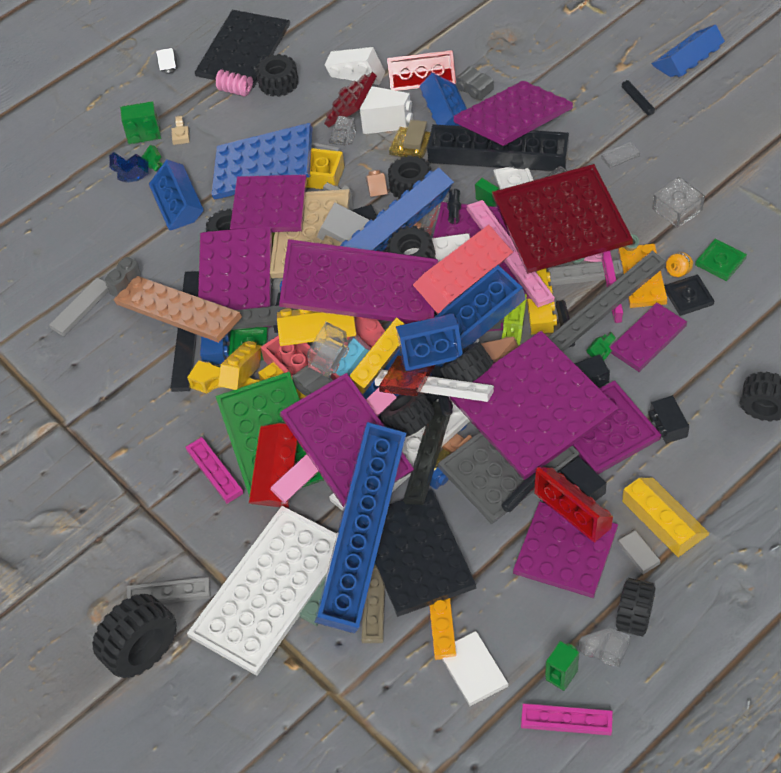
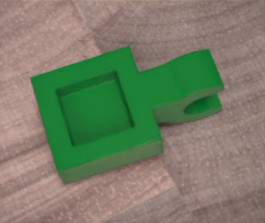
(153, 156)
(600, 346)

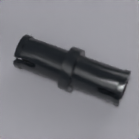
(454, 206)

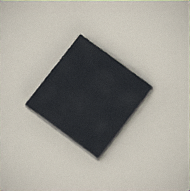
(689, 295)

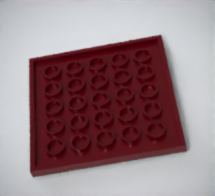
(561, 218)

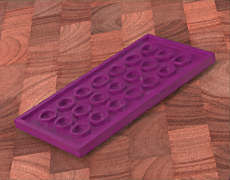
(354, 282)

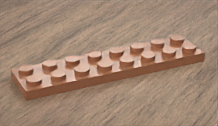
(178, 308)

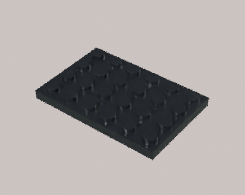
(242, 44)
(420, 557)

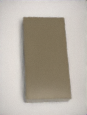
(415, 134)

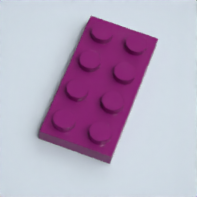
(648, 337)

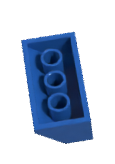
(690, 51)
(442, 99)
(175, 195)

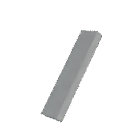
(582, 273)
(79, 307)
(174, 590)

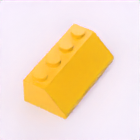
(304, 325)
(663, 515)

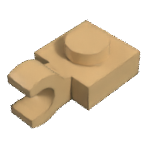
(181, 133)

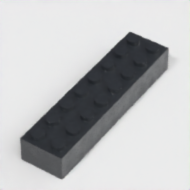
(464, 147)

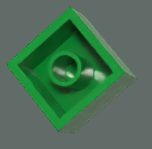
(140, 122)

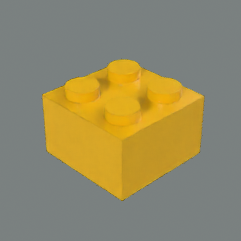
(324, 168)

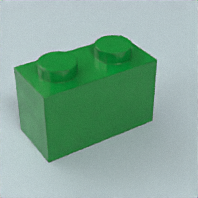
(562, 665)

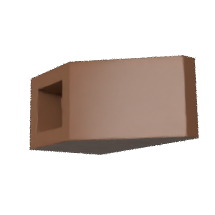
(376, 183)
(500, 348)

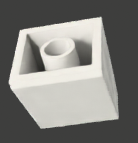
(385, 110)

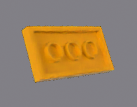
(653, 290)

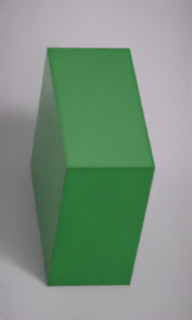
(484, 191)

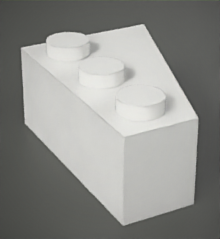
(355, 63)

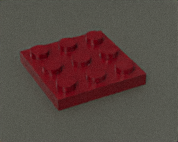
(350, 98)

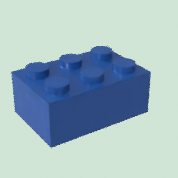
(429, 342)

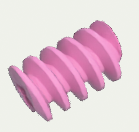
(233, 83)

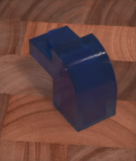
(128, 170)

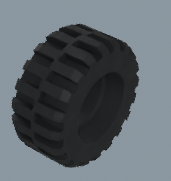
(134, 635)

